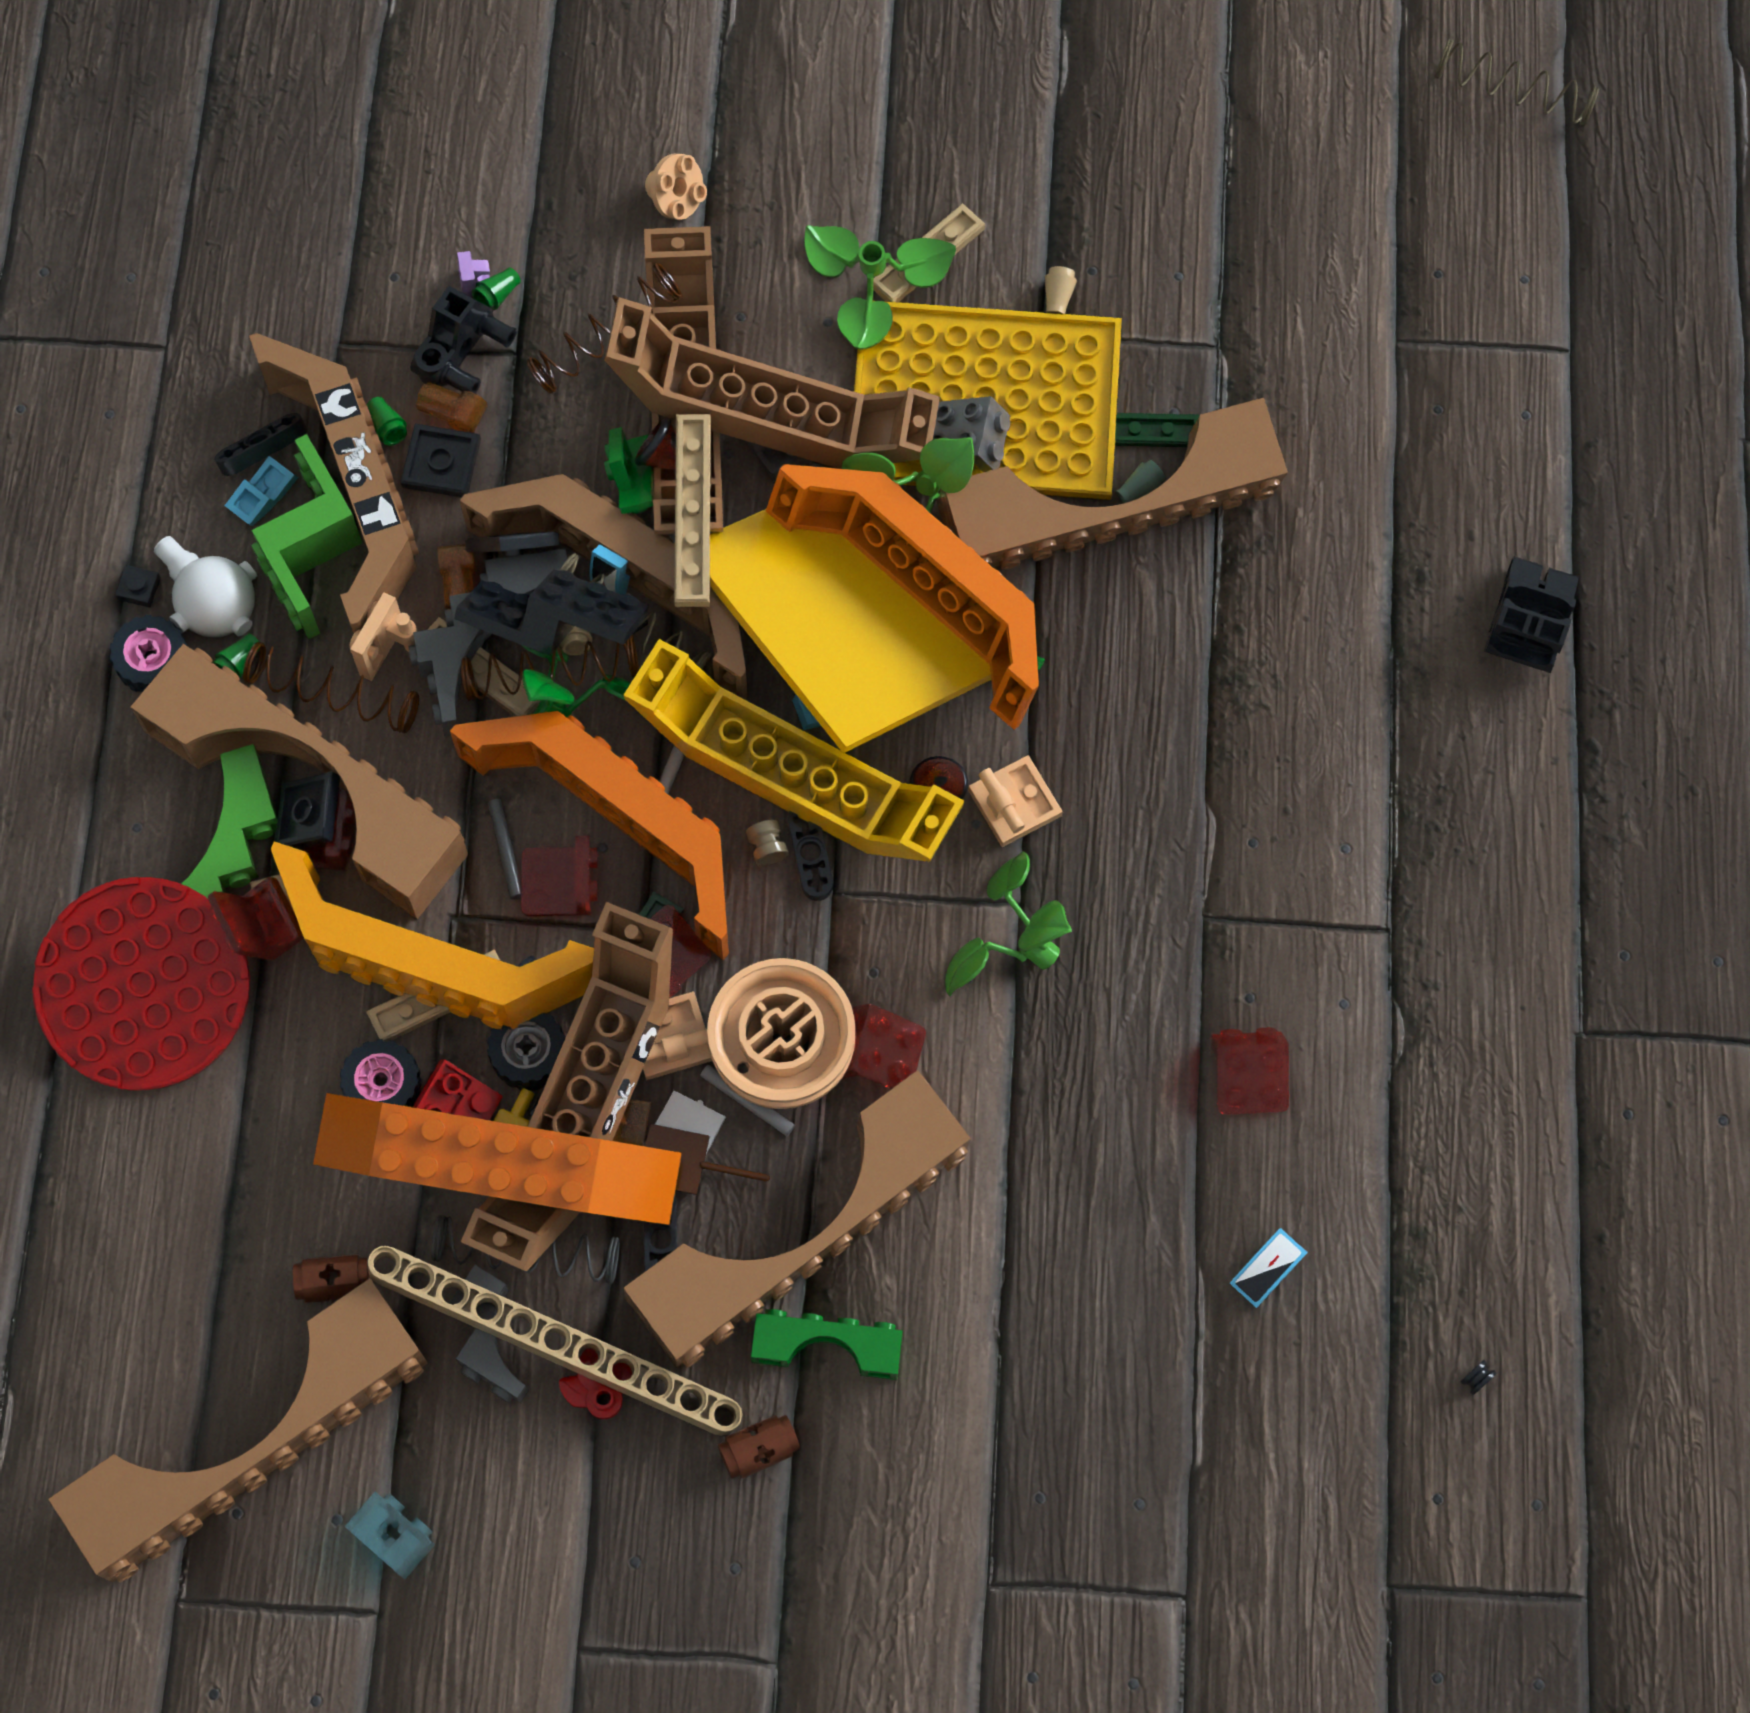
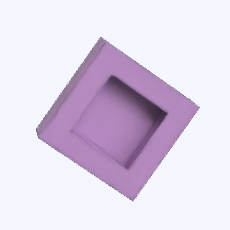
(471, 271)

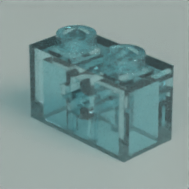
(399, 1554)

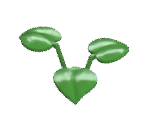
(869, 321)
(944, 464)
(1034, 943)

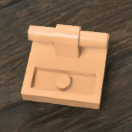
(383, 627)
(1014, 800)
(681, 1039)

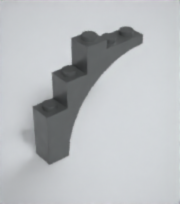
(441, 649)

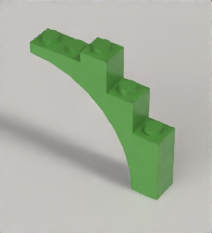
(245, 815)

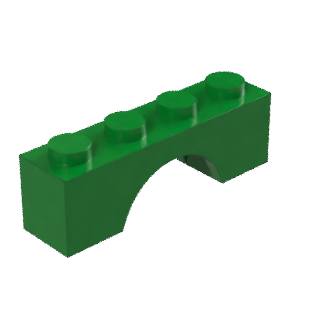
(782, 1337)

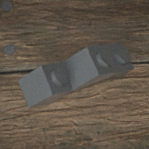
(481, 1354)

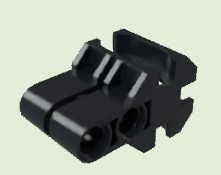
(1533, 614)

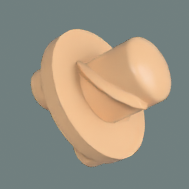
(676, 186)

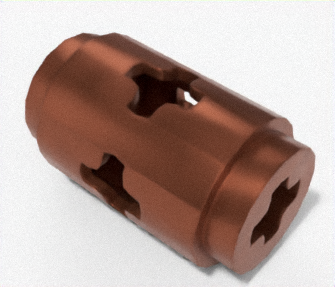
(312, 1273)
(776, 1442)

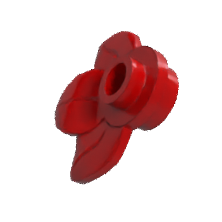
(584, 1392)

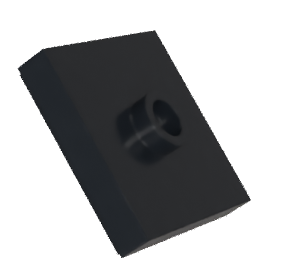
(440, 460)
(512, 543)
(308, 810)

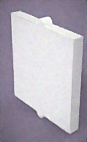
(690, 1116)

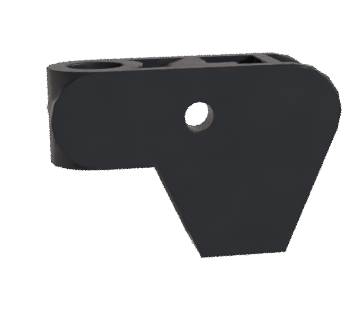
(451, 323)

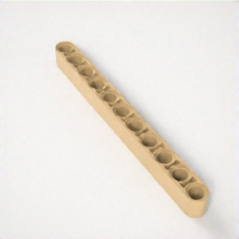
(541, 1326)

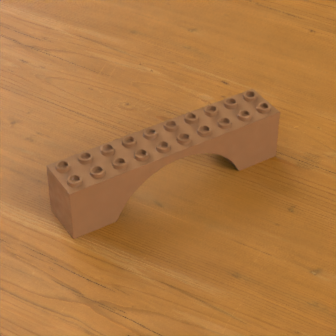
(1227, 460)
(207, 712)
(700, 1297)
(133, 1512)

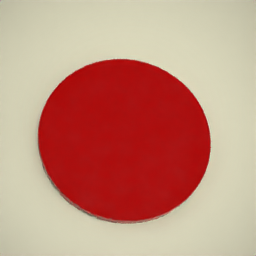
(139, 984)

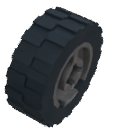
(510, 1061)

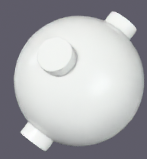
(208, 592)

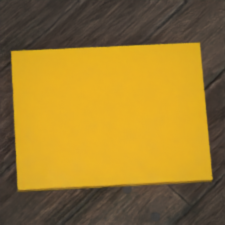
(1042, 368)
(838, 628)

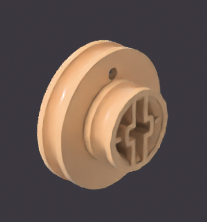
(786, 1000)

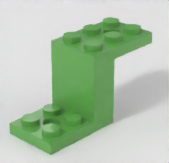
(305, 537)

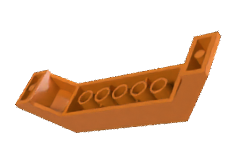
(926, 563)
(615, 792)
(497, 1159)

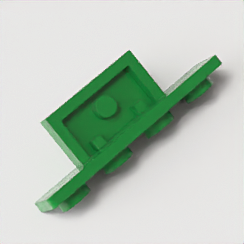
(632, 481)

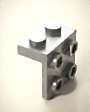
(979, 419)

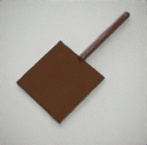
(693, 1150)

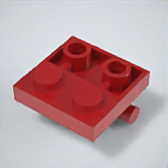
(457, 1093)

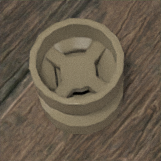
(767, 843)

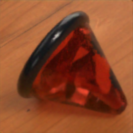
(659, 447)
(943, 773)

